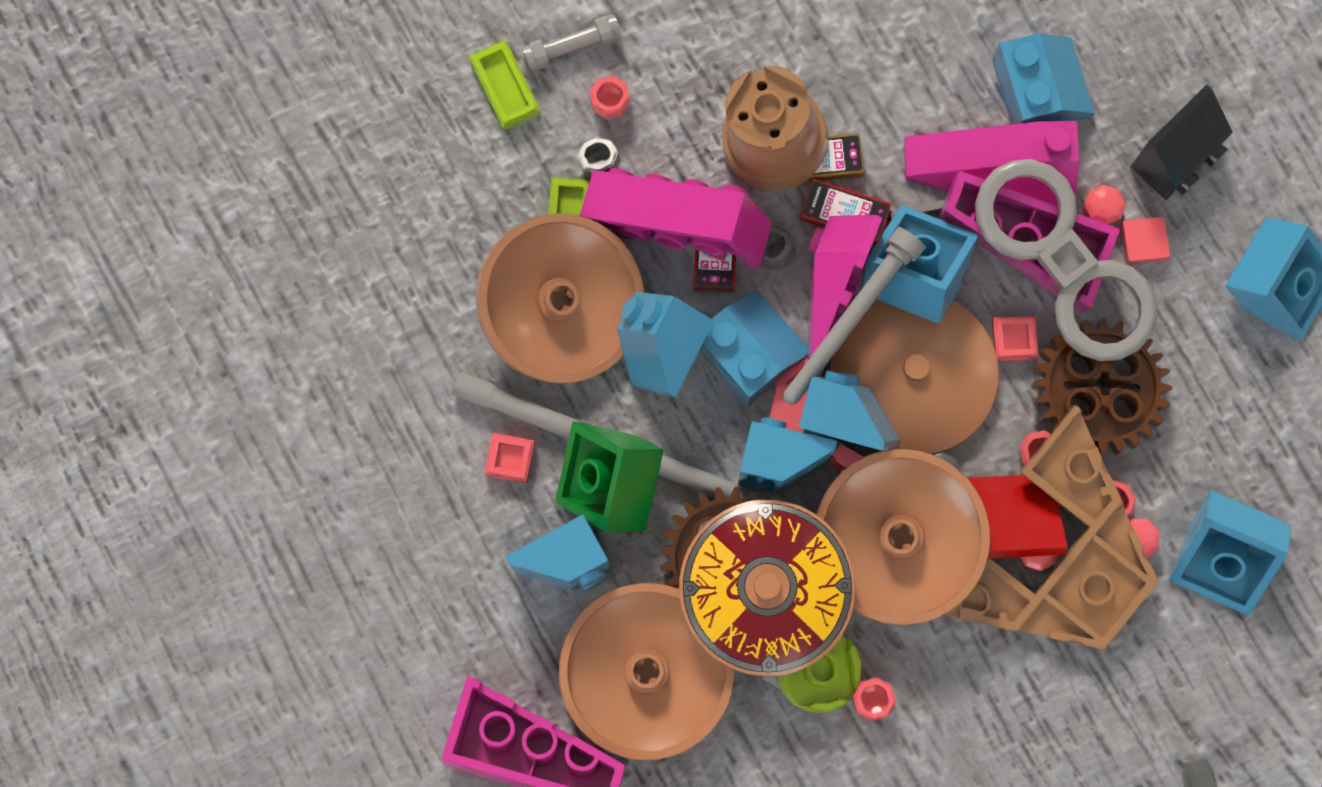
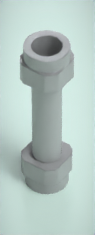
(538, 54)

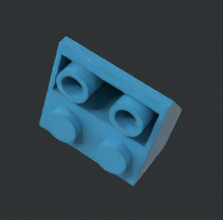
(782, 457)

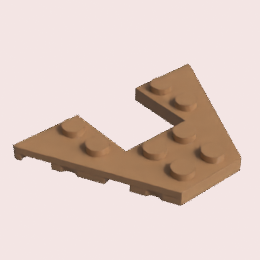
(1100, 575)

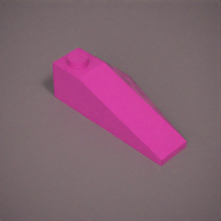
(939, 156)
(836, 270)

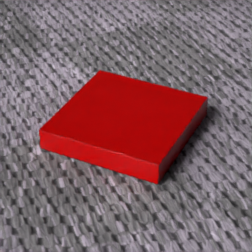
(1020, 518)

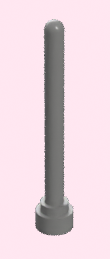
(901, 250)

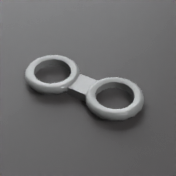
(1066, 260)

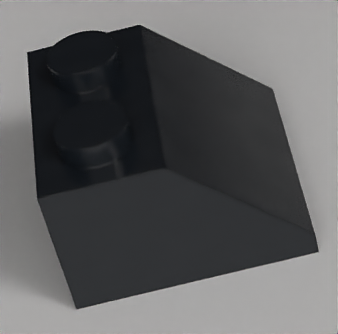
(1184, 145)

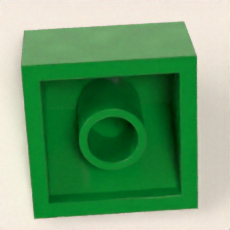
(609, 477)

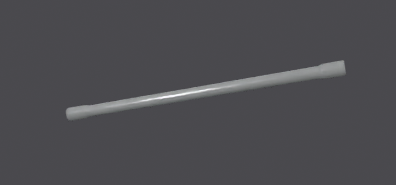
(490, 396)

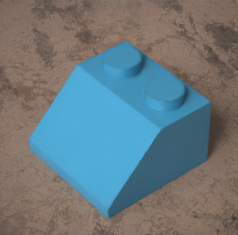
(1042, 79)
(935, 277)
(1281, 277)
(660, 341)
(751, 346)
(847, 412)
(1231, 552)
(563, 557)

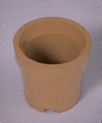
(749, 148)

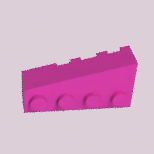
(678, 214)
(1027, 221)
(519, 749)

